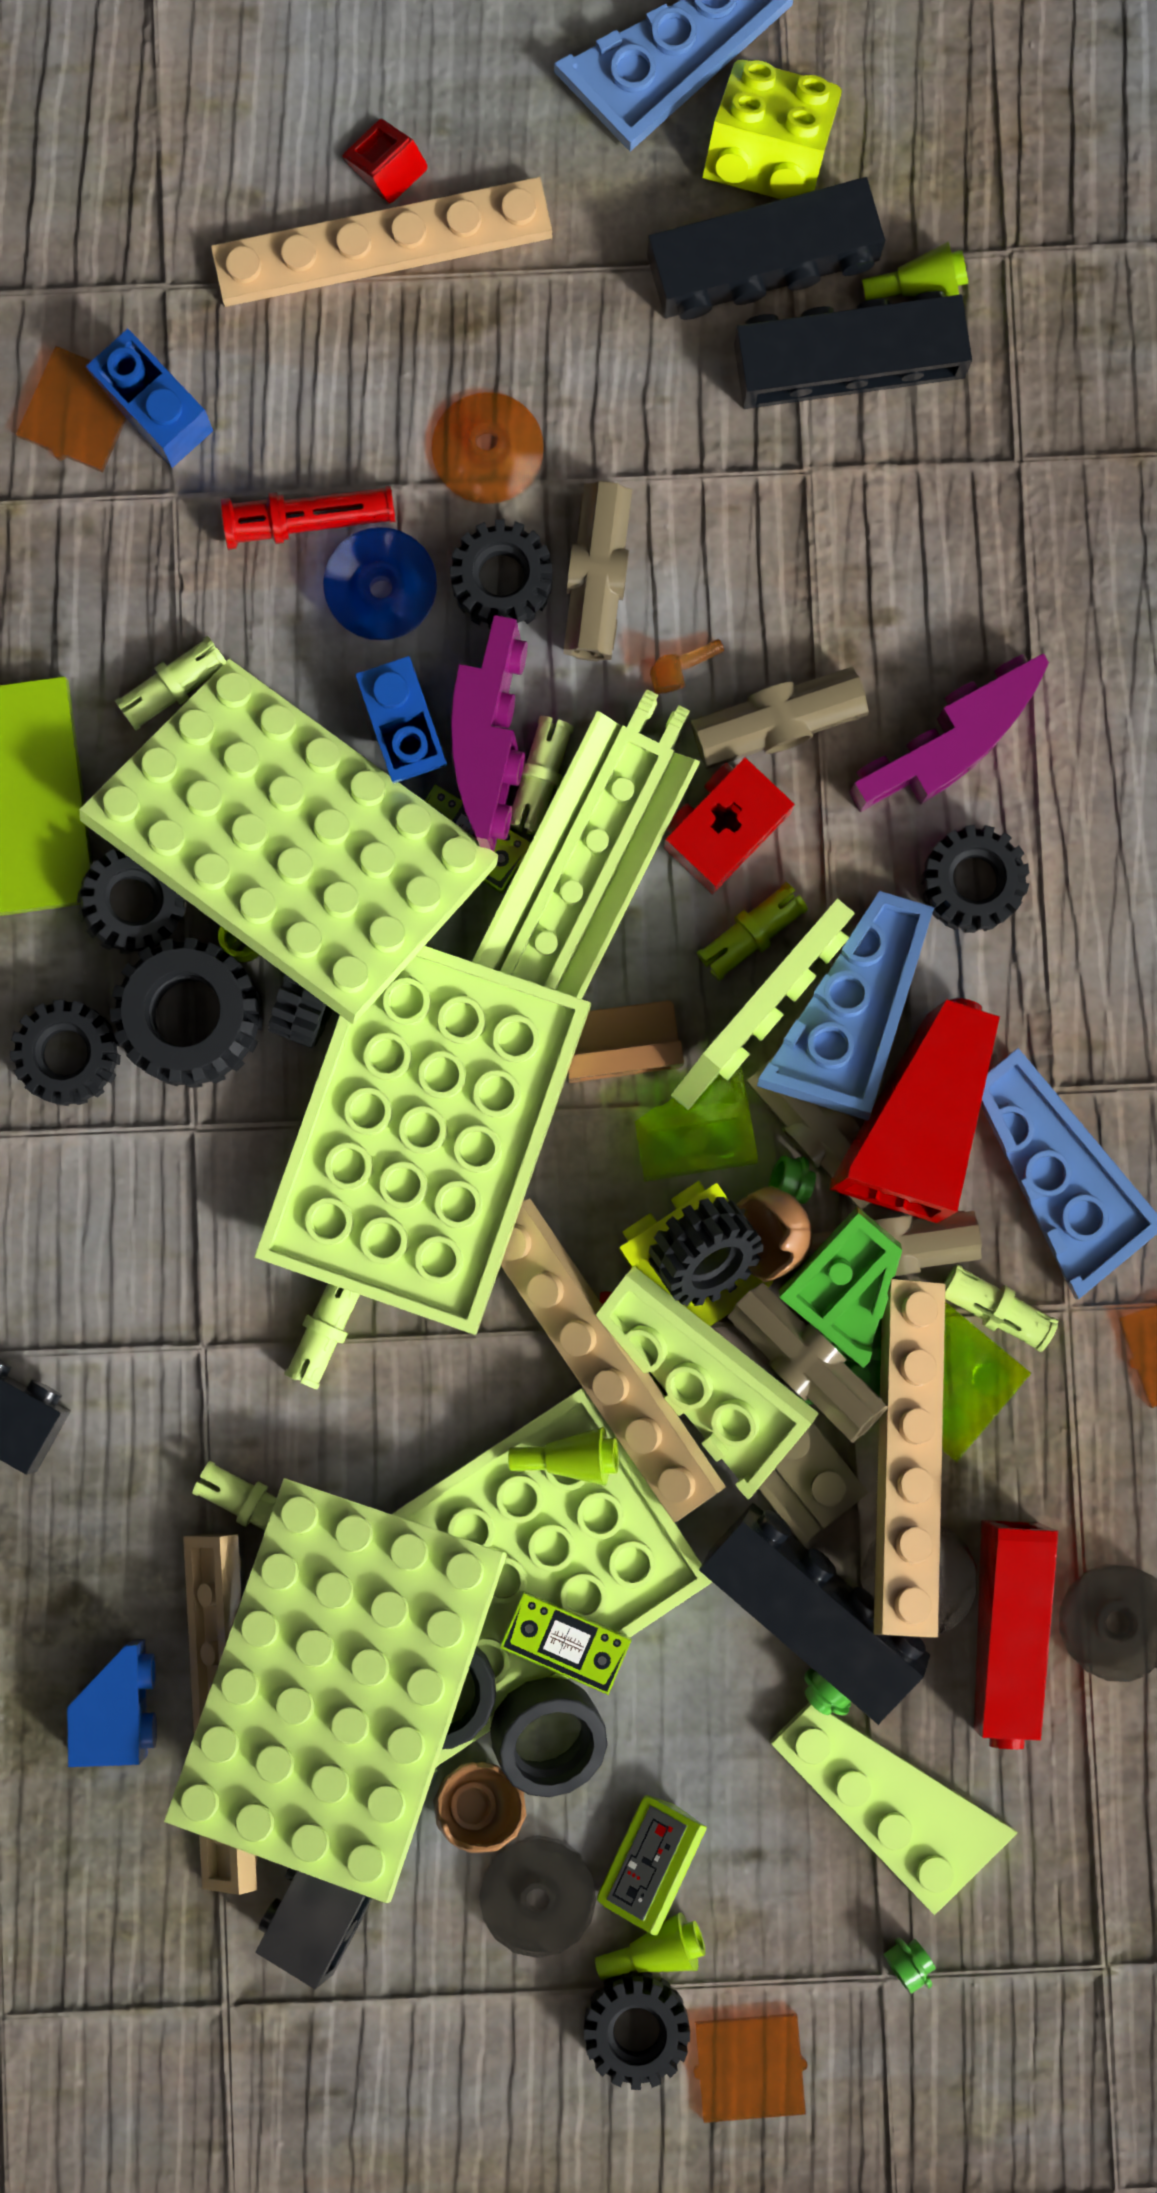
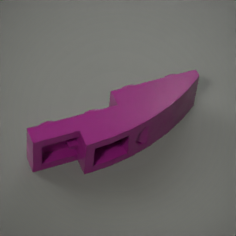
(971, 729)
(483, 752)

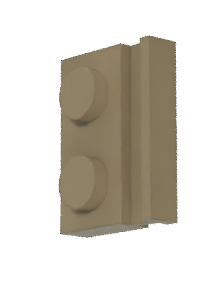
(812, 1486)

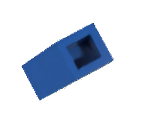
(150, 398)
(401, 719)
(110, 1716)

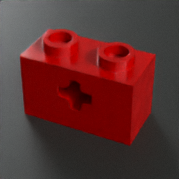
(758, 813)

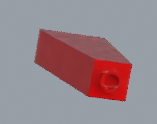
(926, 1117)
(1013, 1630)

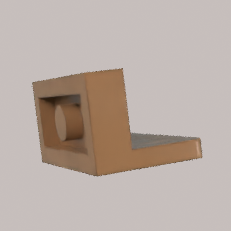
(627, 1042)

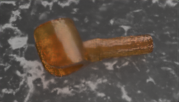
(667, 671)

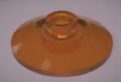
(494, 473)

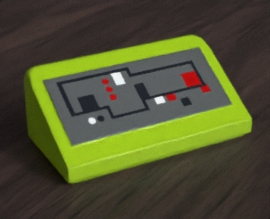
(651, 1863)

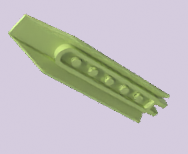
(589, 853)

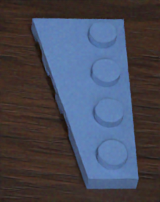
(658, 64)
(848, 1027)
(1071, 1184)

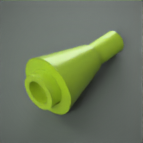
(929, 272)
(581, 1456)
(672, 1950)

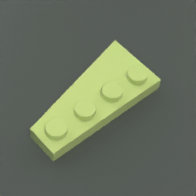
(760, 1012)
(726, 1395)
(905, 1816)

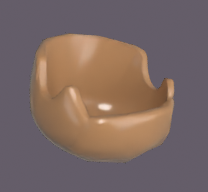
(783, 1231)
(479, 1808)

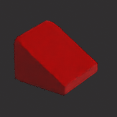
(386, 160)

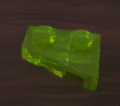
(698, 1140)
(975, 1383)

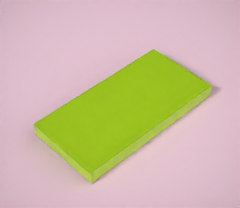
(41, 791)

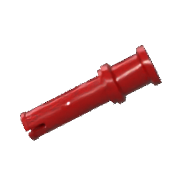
(376, 506)

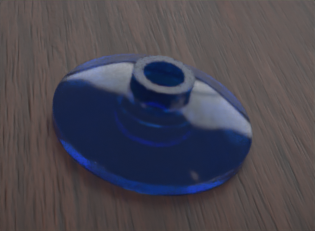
(375, 557)

